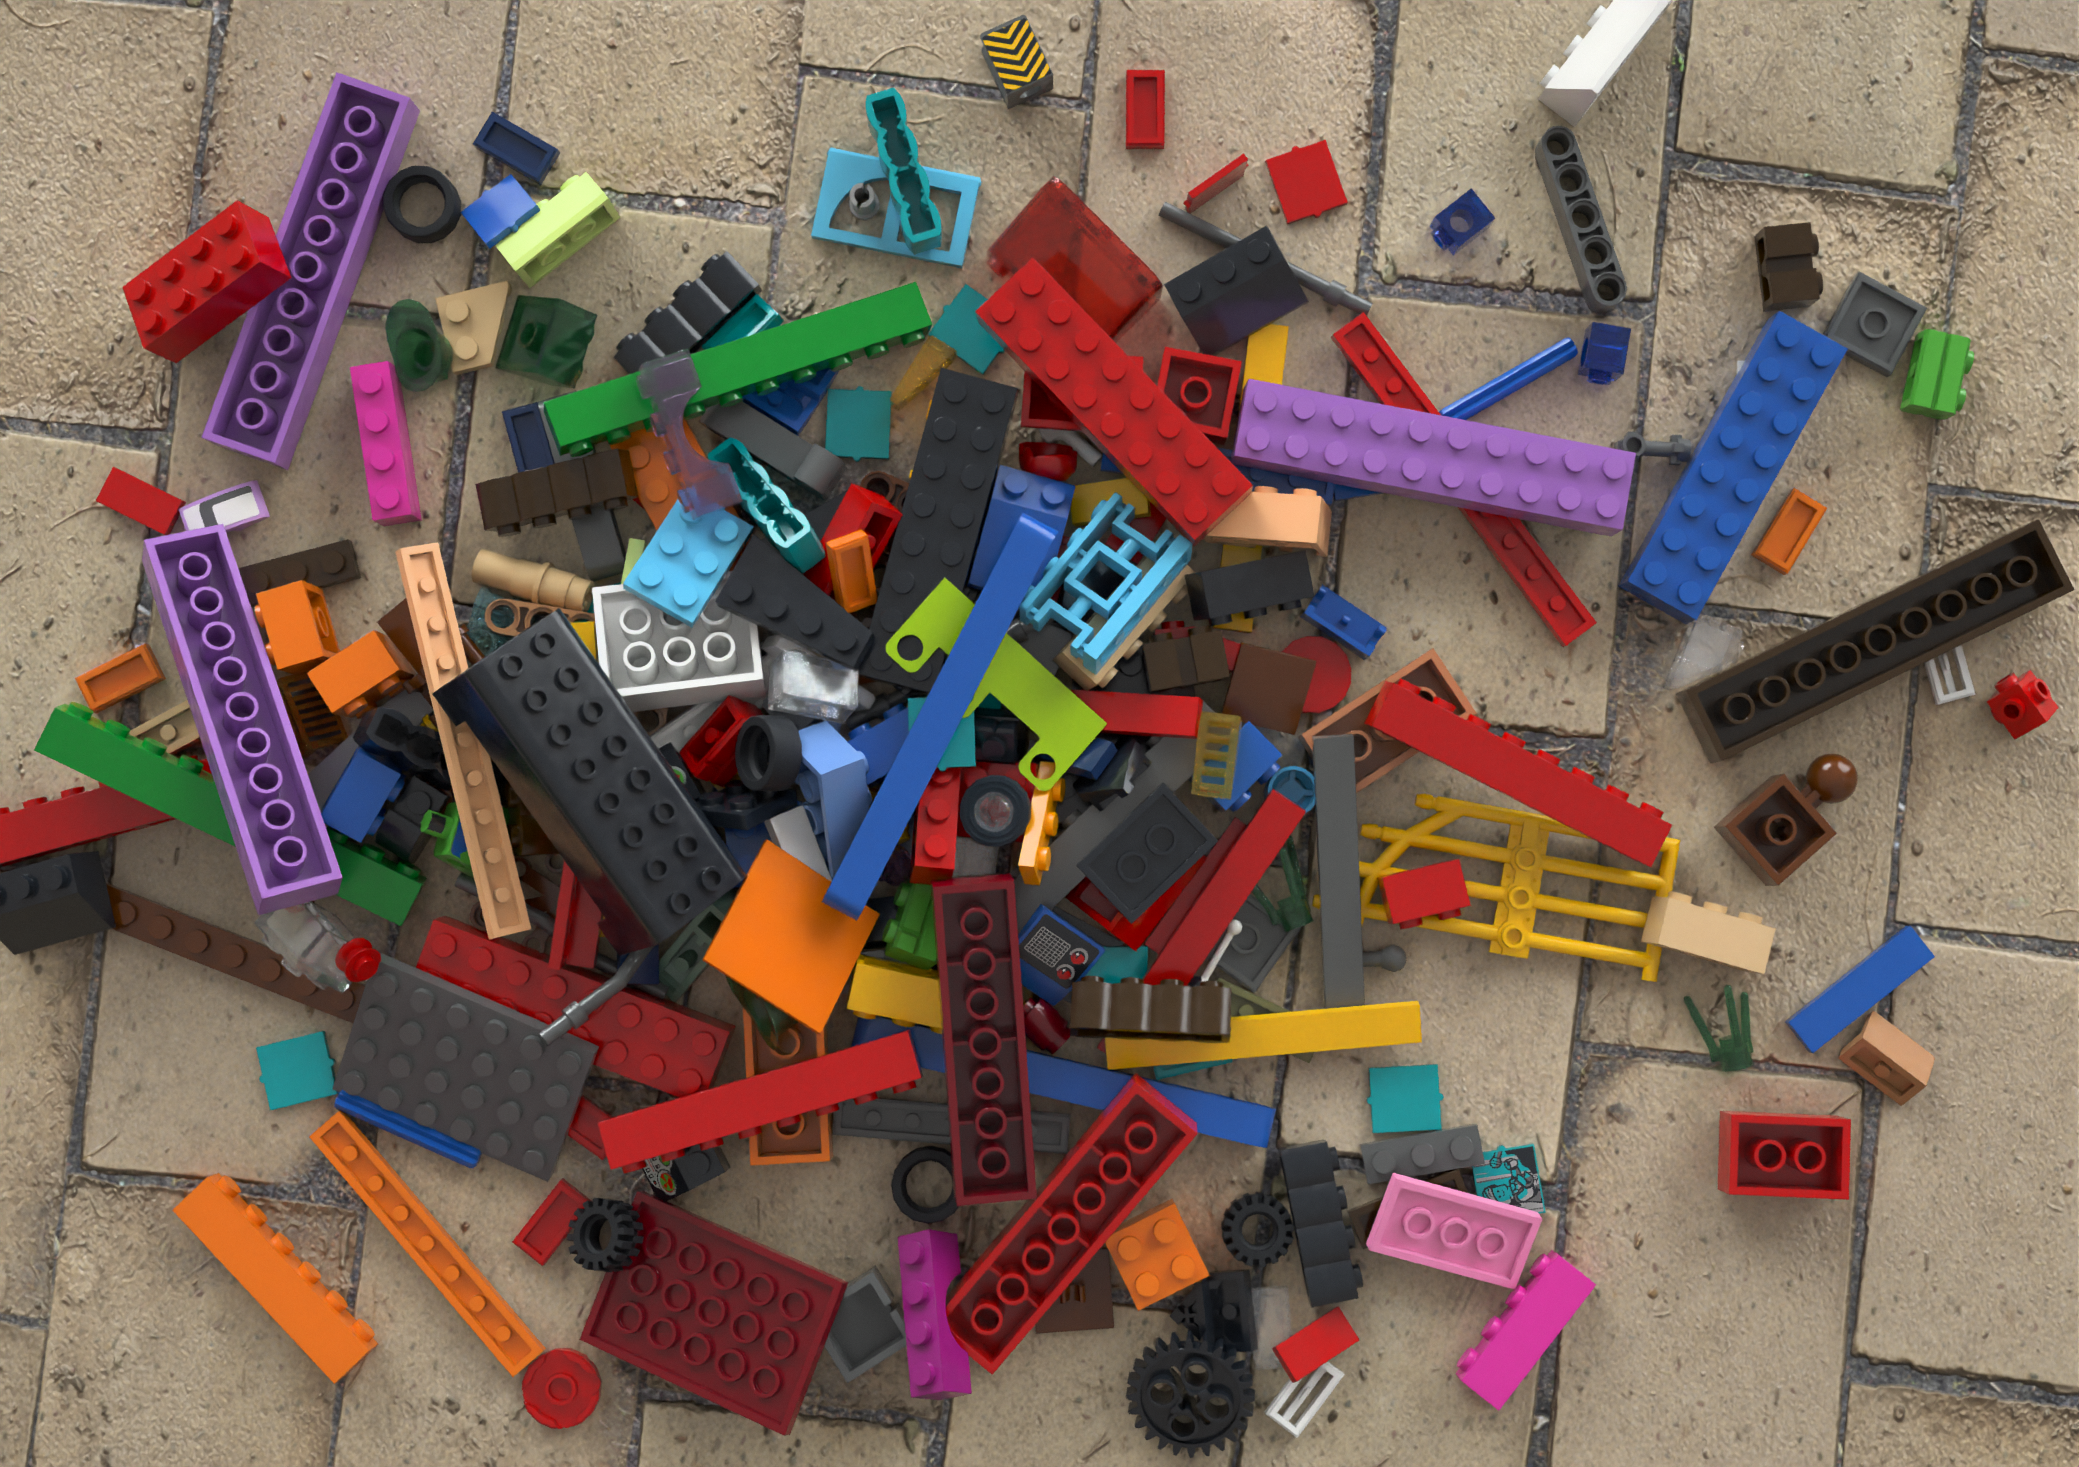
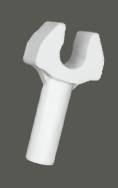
(1077, 442)

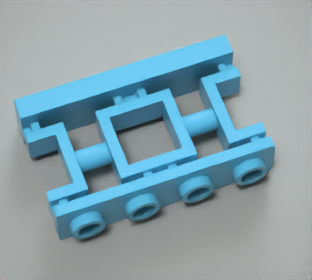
(1128, 602)

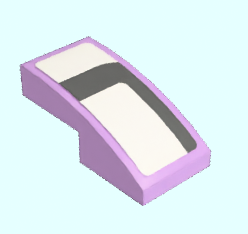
(232, 507)

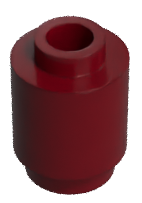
(1045, 1025)

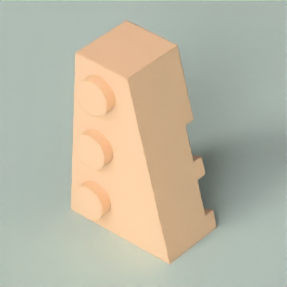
(1277, 521)

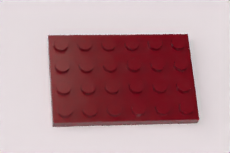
(717, 1314)

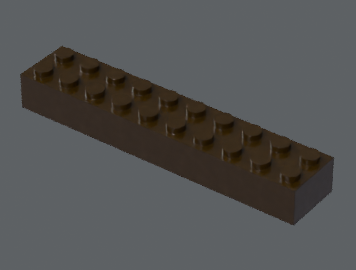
(1874, 641)

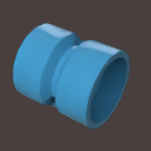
(1294, 784)

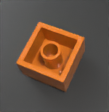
(296, 626)
(361, 675)
(1156, 1254)

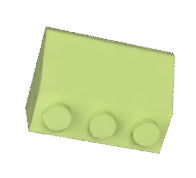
(558, 229)

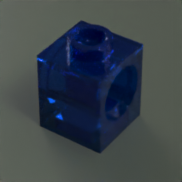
(1470, 209)
(1604, 353)

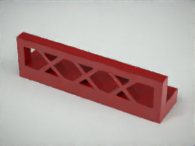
(575, 927)

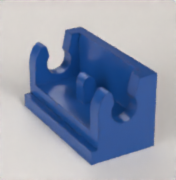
(1343, 622)

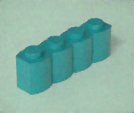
(901, 166)
(770, 507)

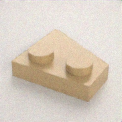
(473, 323)

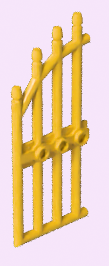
(1520, 882)

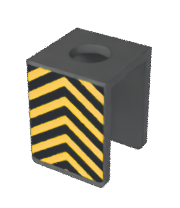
(1016, 61)

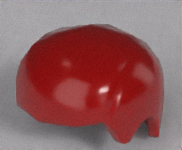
(1048, 459)

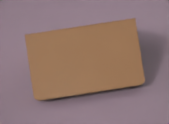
(1888, 1059)

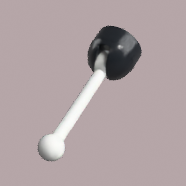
(1233, 929)

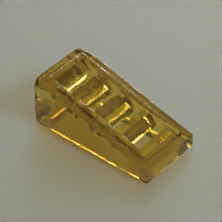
(923, 371)
(1218, 720)

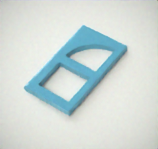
(849, 168)

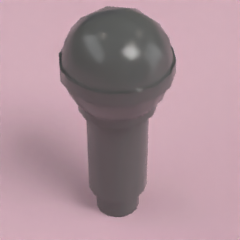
(1390, 958)

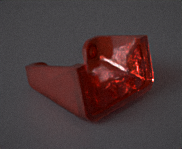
(1080, 257)

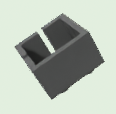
(865, 1326)

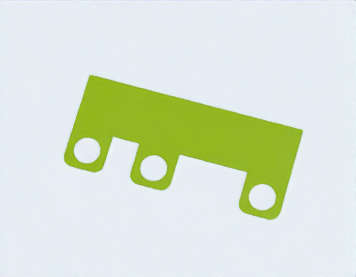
(1012, 677)

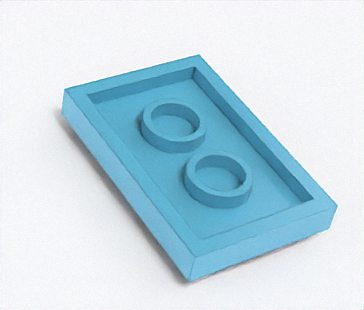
(687, 562)

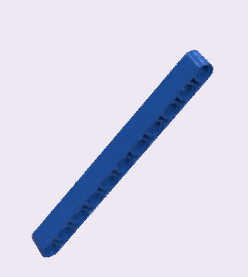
(939, 716)
(1098, 1086)

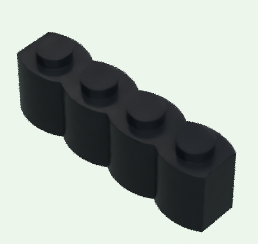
(693, 315)
(409, 746)
(1319, 1224)

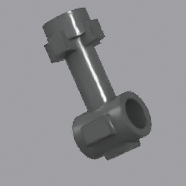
(1677, 449)

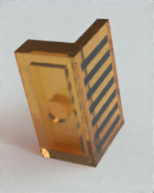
(309, 715)

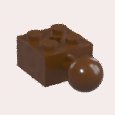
(1801, 827)

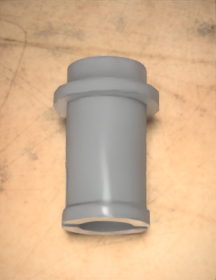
(867, 209)

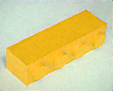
(895, 992)

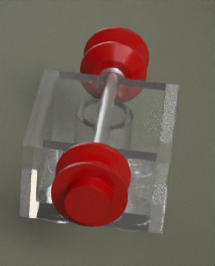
(318, 946)

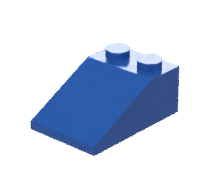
(1011, 496)

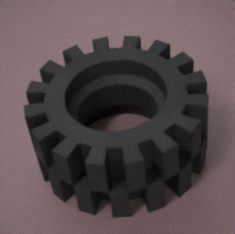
(622, 1239)
(1271, 1249)

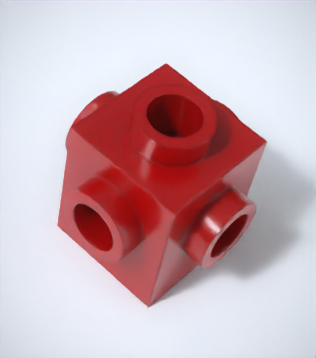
(2021, 703)

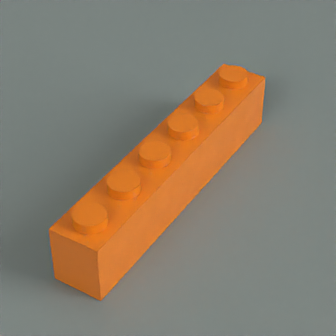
(276, 1276)

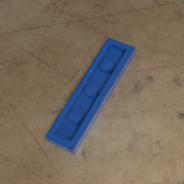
(1859, 989)

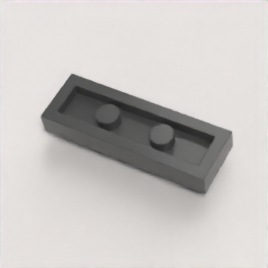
(1422, 1153)

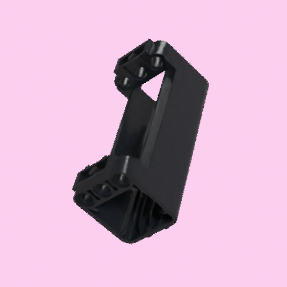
(594, 782)

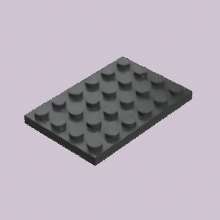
(465, 1067)

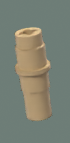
(533, 581)

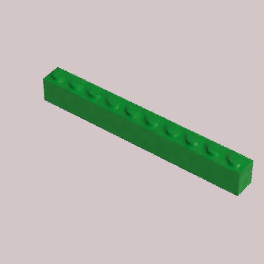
(747, 366)
(190, 795)

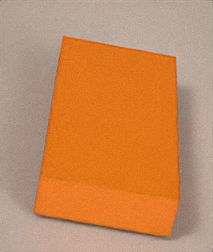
(1789, 531)
(852, 571)
(120, 678)

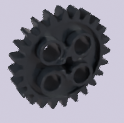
(1160, 1408)

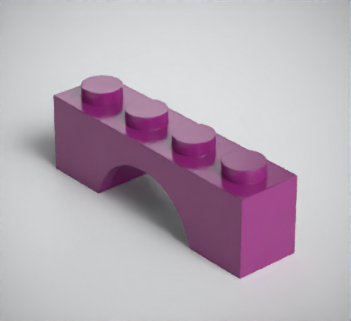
(935, 1359)

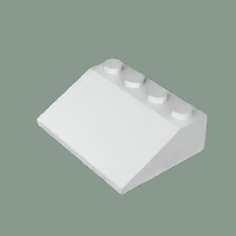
(1598, 56)
(668, 663)

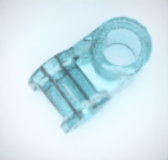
(499, 618)

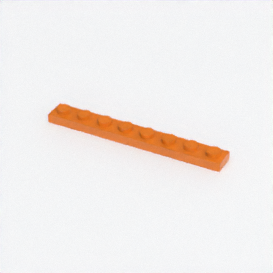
(427, 1242)

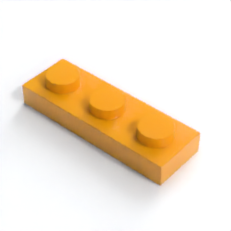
(1035, 853)

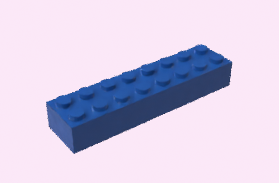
(1732, 467)

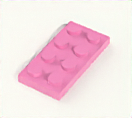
(1453, 1231)

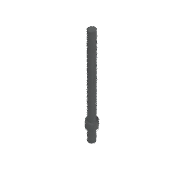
(1333, 292)

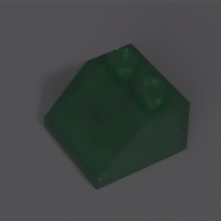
(547, 340)

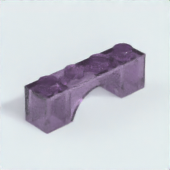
(704, 483)

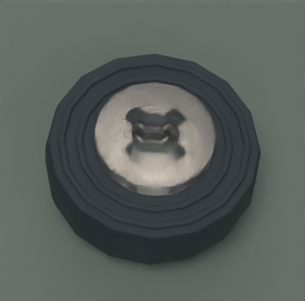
(1010, 801)

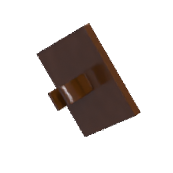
(1268, 688)
(1085, 1302)

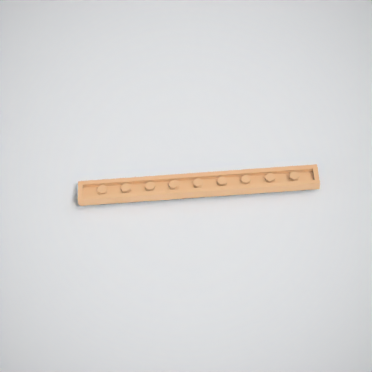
(465, 756)

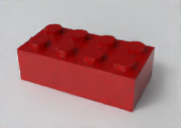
(206, 282)

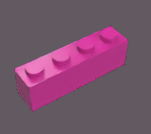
(385, 444)
(1524, 1329)

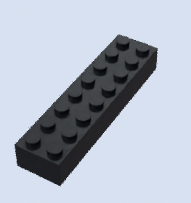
(940, 517)

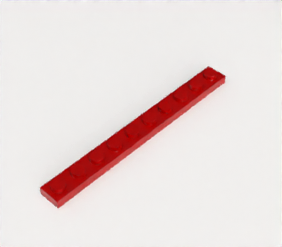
(1502, 535)

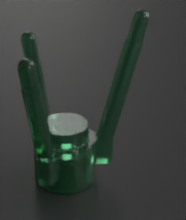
(1294, 909)
(1736, 1048)

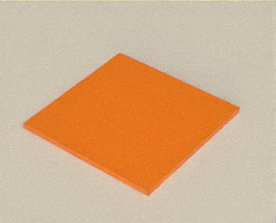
(787, 941)

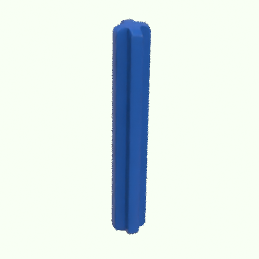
(1511, 380)
(408, 1129)

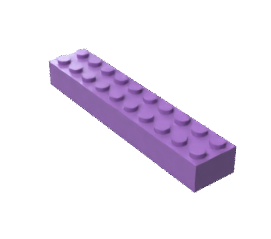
(325, 248)
(1432, 458)
(241, 719)

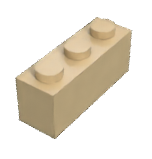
(1708, 932)

